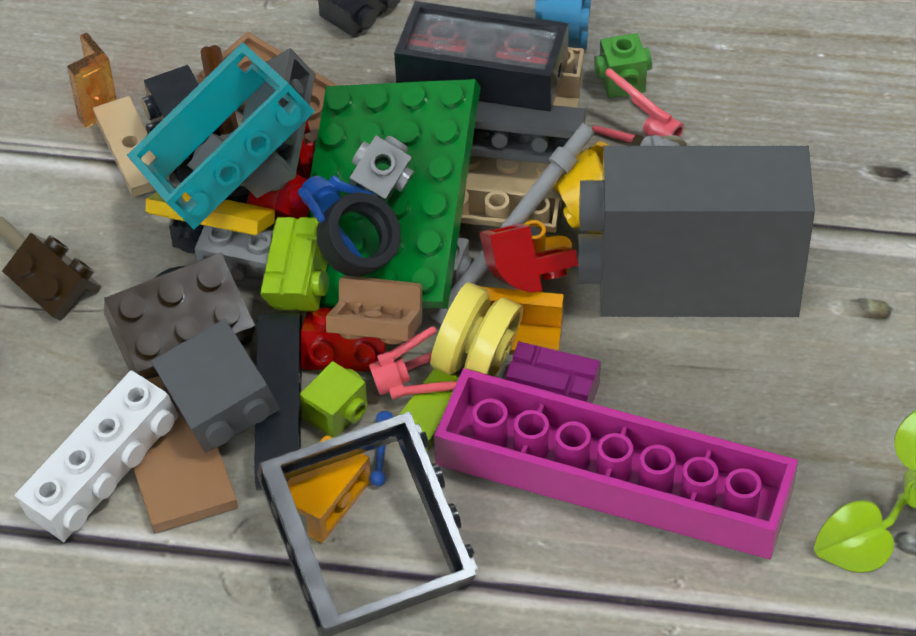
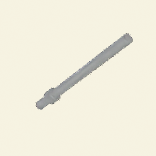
(561, 162)

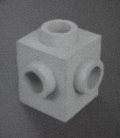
(377, 181)

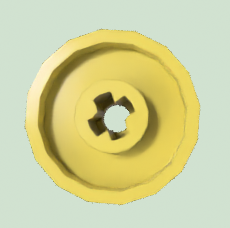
(475, 333)

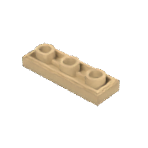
(122, 133)

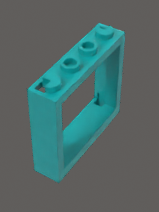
(200, 116)

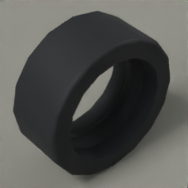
(385, 224)

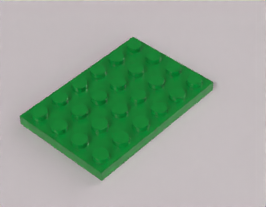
(438, 129)

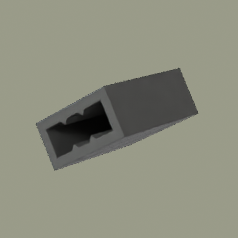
(215, 385)

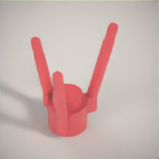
(658, 122)
(392, 373)

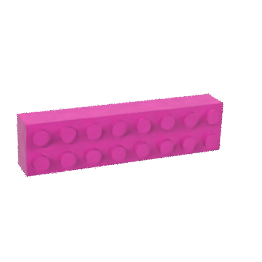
(616, 463)

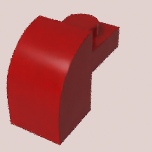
(513, 260)

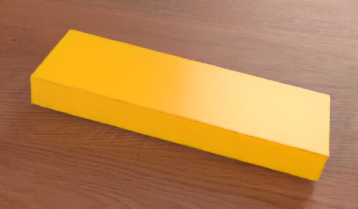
(227, 216)

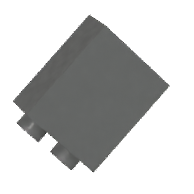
(698, 230)

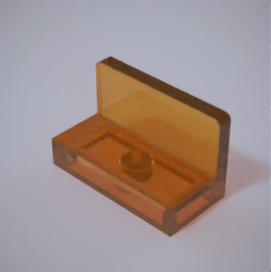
(91, 80)

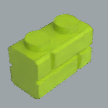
(295, 267)

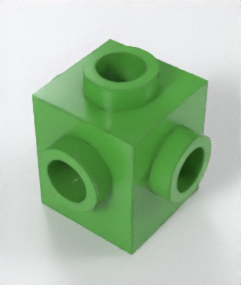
(627, 59)

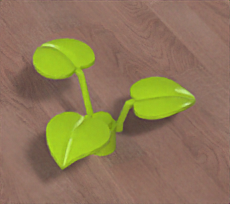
(855, 532)

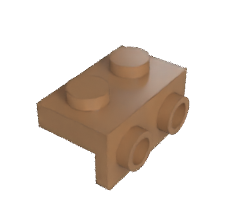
(376, 309)

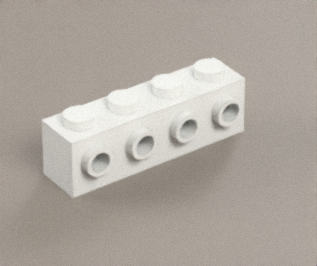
(97, 456)

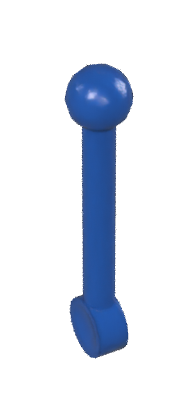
(378, 477)

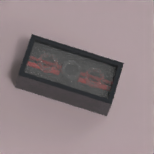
(510, 56)

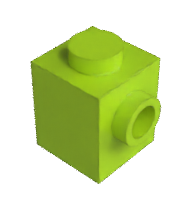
(334, 400)

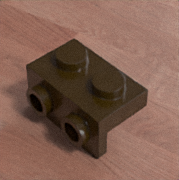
(49, 274)

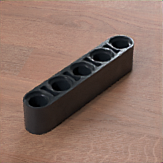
(282, 371)

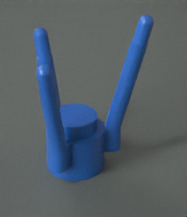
(321, 194)

